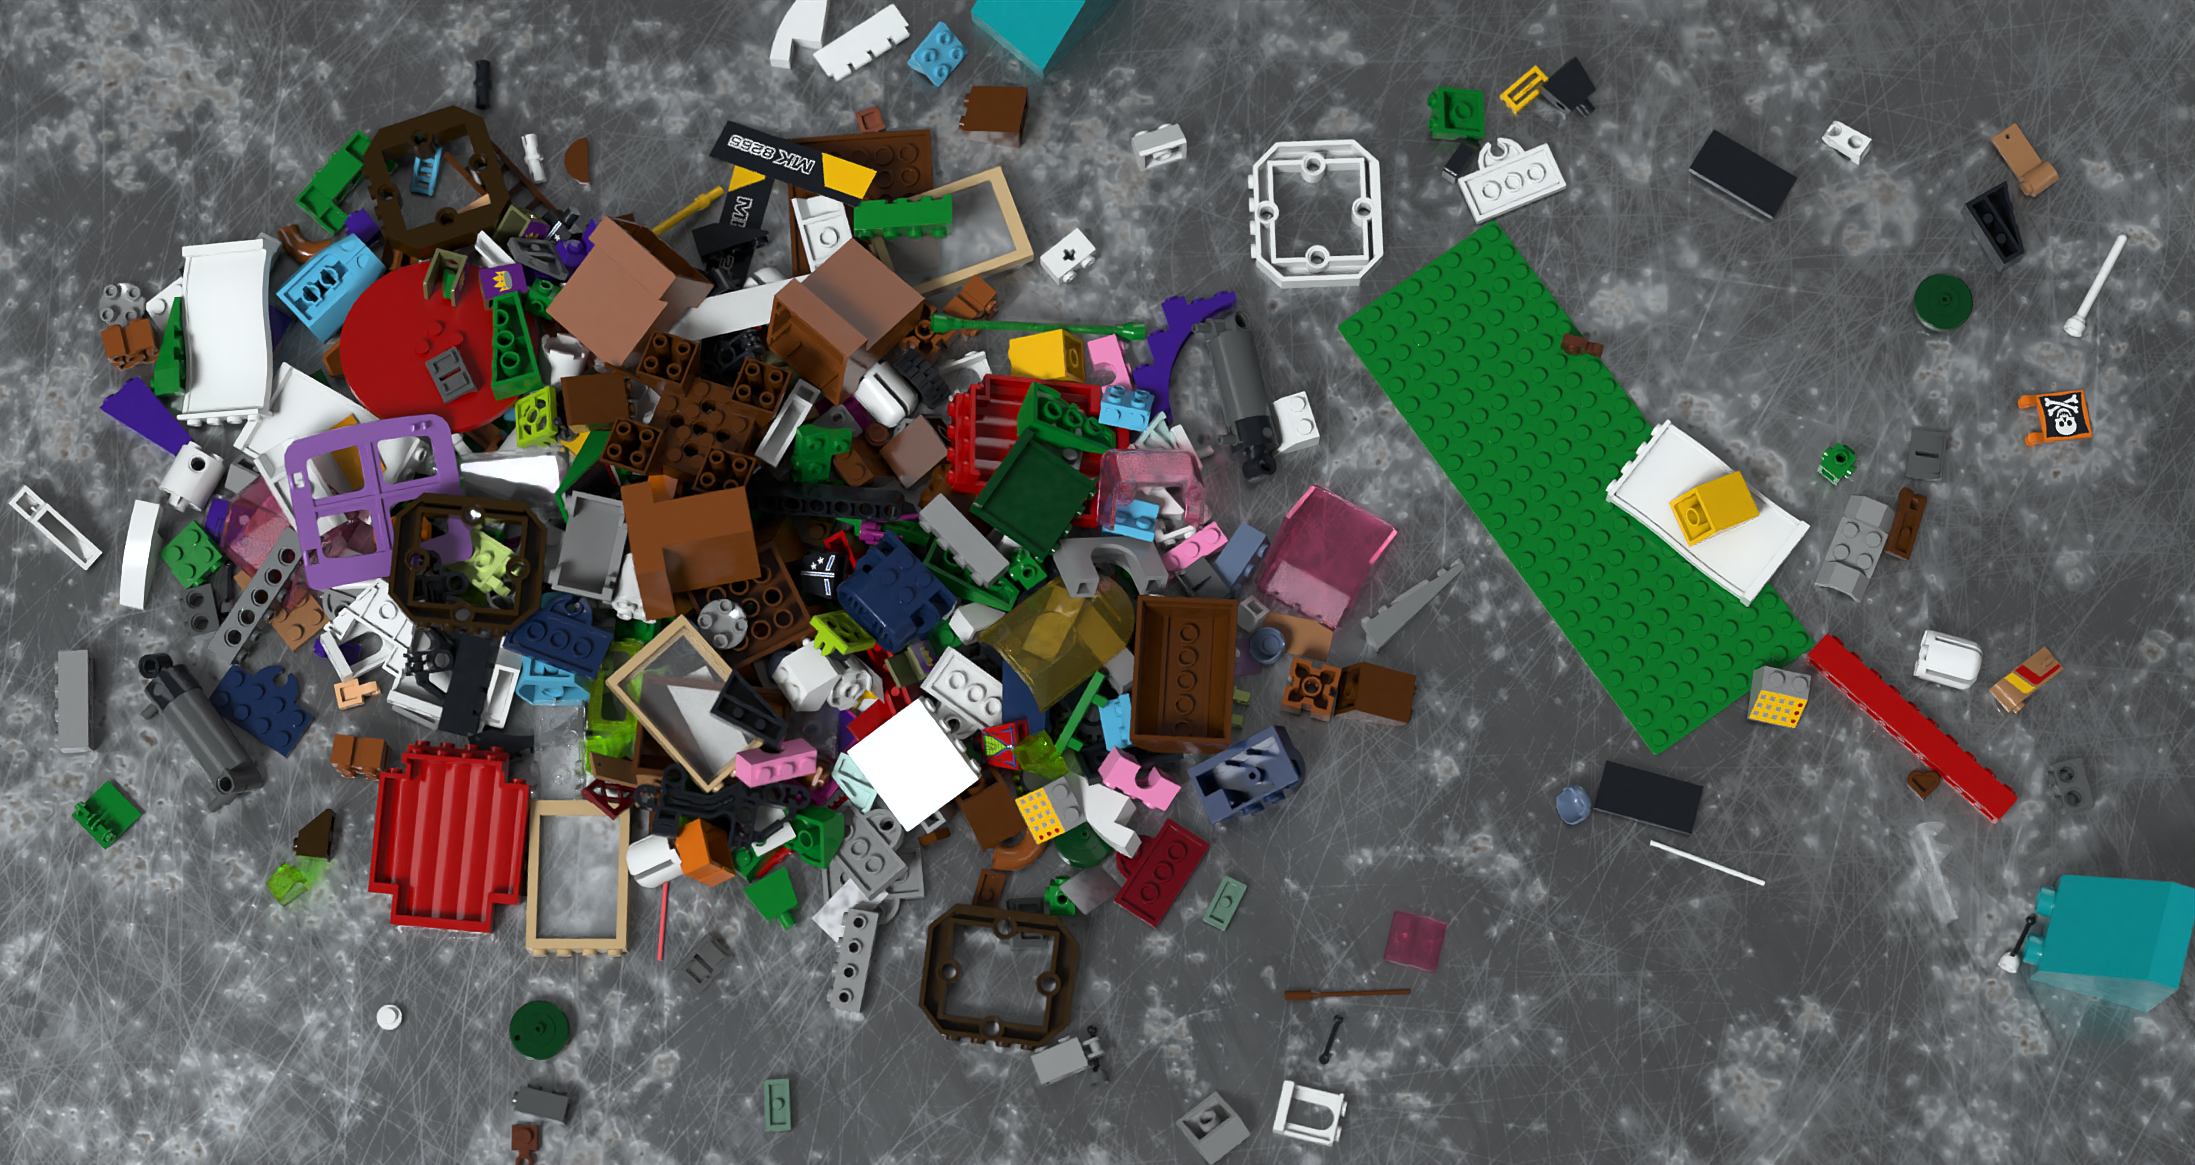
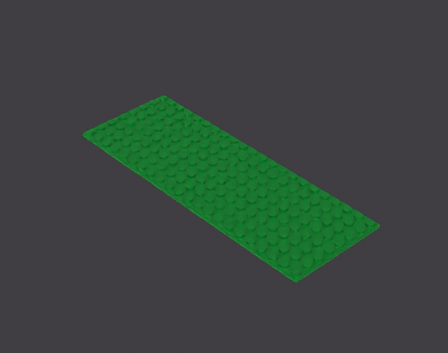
(1531, 450)

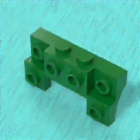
(335, 182)
(814, 451)

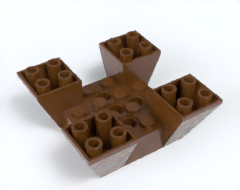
(672, 370)
(787, 620)

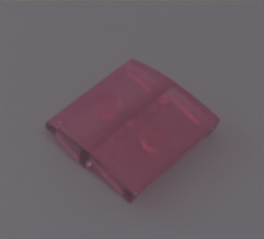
(1415, 941)

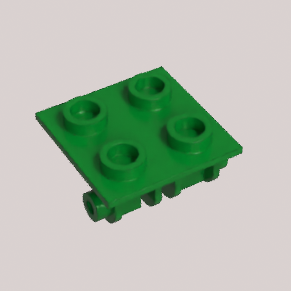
(106, 814)

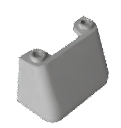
(591, 547)

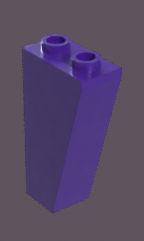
(145, 416)

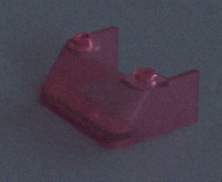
(1131, 468)

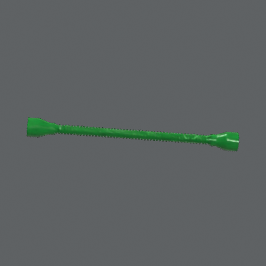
(944, 323)

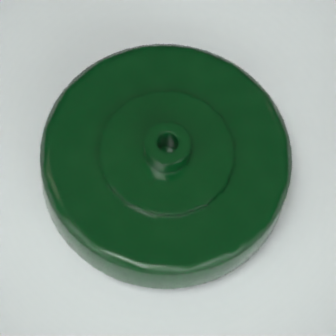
(1942, 302)
(1082, 847)
(539, 1031)

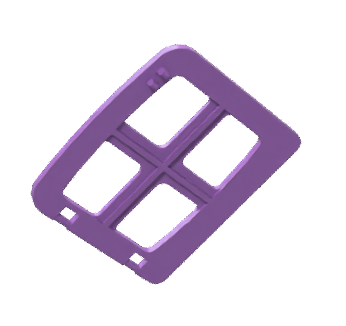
(374, 496)

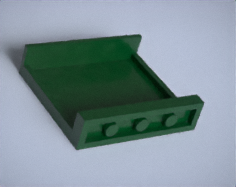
(1034, 497)

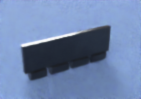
(464, 684)

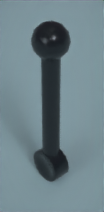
(1323, 1059)

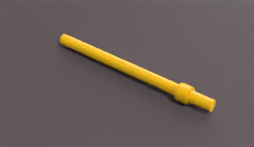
(700, 203)

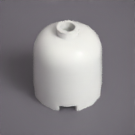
(561, 358)

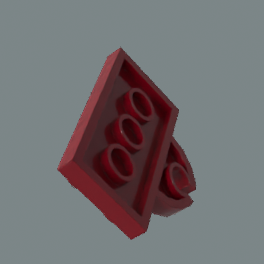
(1158, 871)

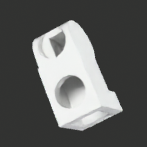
(1847, 141)

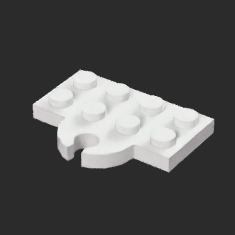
(1510, 179)
(964, 694)

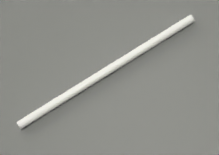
(1706, 862)

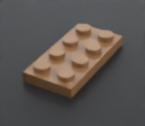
(299, 625)

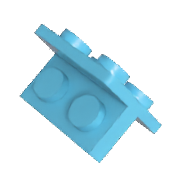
(938, 54)
(1126, 408)
(1134, 520)
(1116, 722)

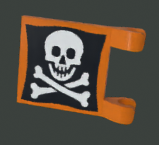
(2061, 417)

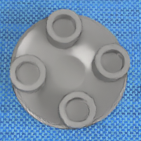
(121, 304)
(722, 624)

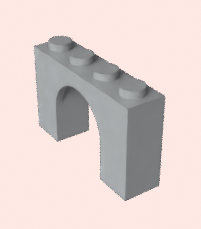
(1137, 556)

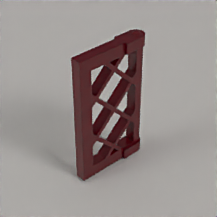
(602, 801)

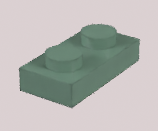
(1225, 903)
(777, 1105)

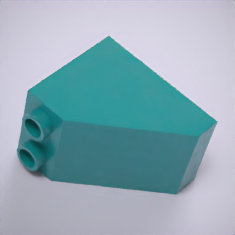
(1039, 30)
(2112, 938)

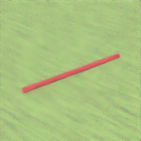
(662, 921)

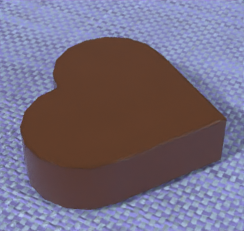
(1923, 783)
(934, 836)

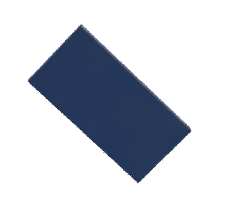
(1020, 703)

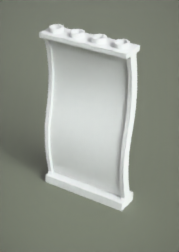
(227, 332)
(308, 408)
(1736, 559)

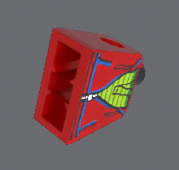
(998, 742)

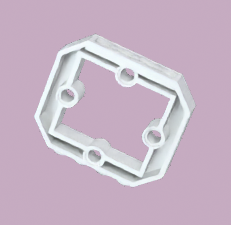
(1328, 156)

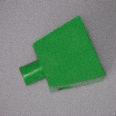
(775, 898)

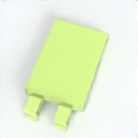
(486, 564)

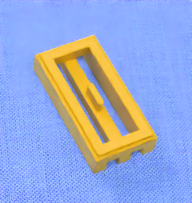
(1511, 102)

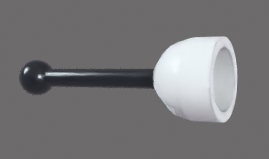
(2010, 960)

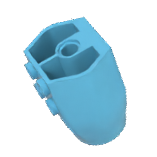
(330, 284)
(544, 682)

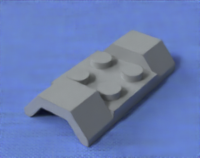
(1856, 546)

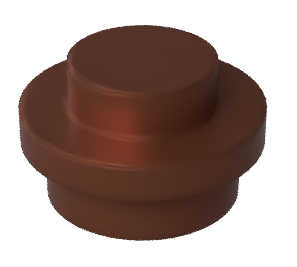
(877, 434)

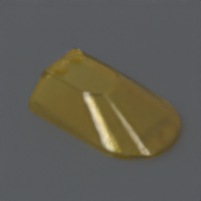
(1062, 639)

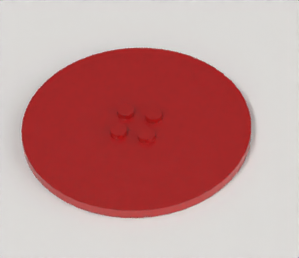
(397, 331)

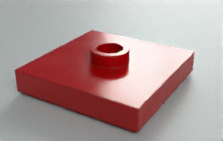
(870, 720)

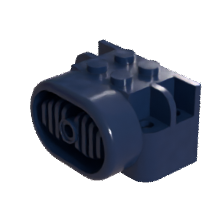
(895, 596)
(1249, 775)

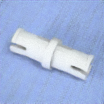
(533, 159)

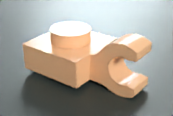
(353, 693)

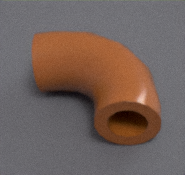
(297, 245)
(1017, 856)

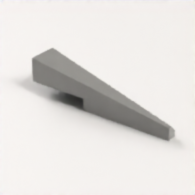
(1396, 615)

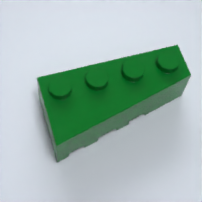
(904, 218)
(513, 354)

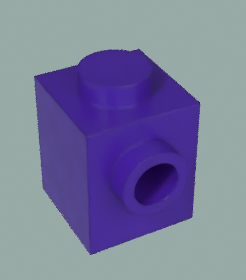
(363, 227)

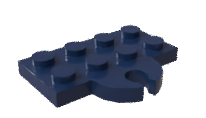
(563, 639)
(262, 707)

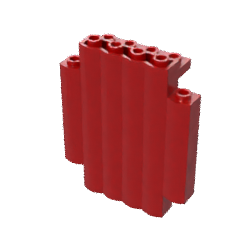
(987, 429)
(450, 837)

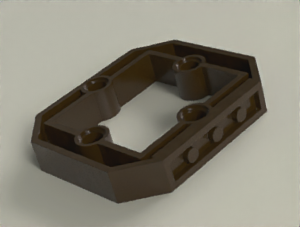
(435, 129)
(407, 545)
(939, 953)

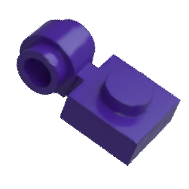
(349, 650)

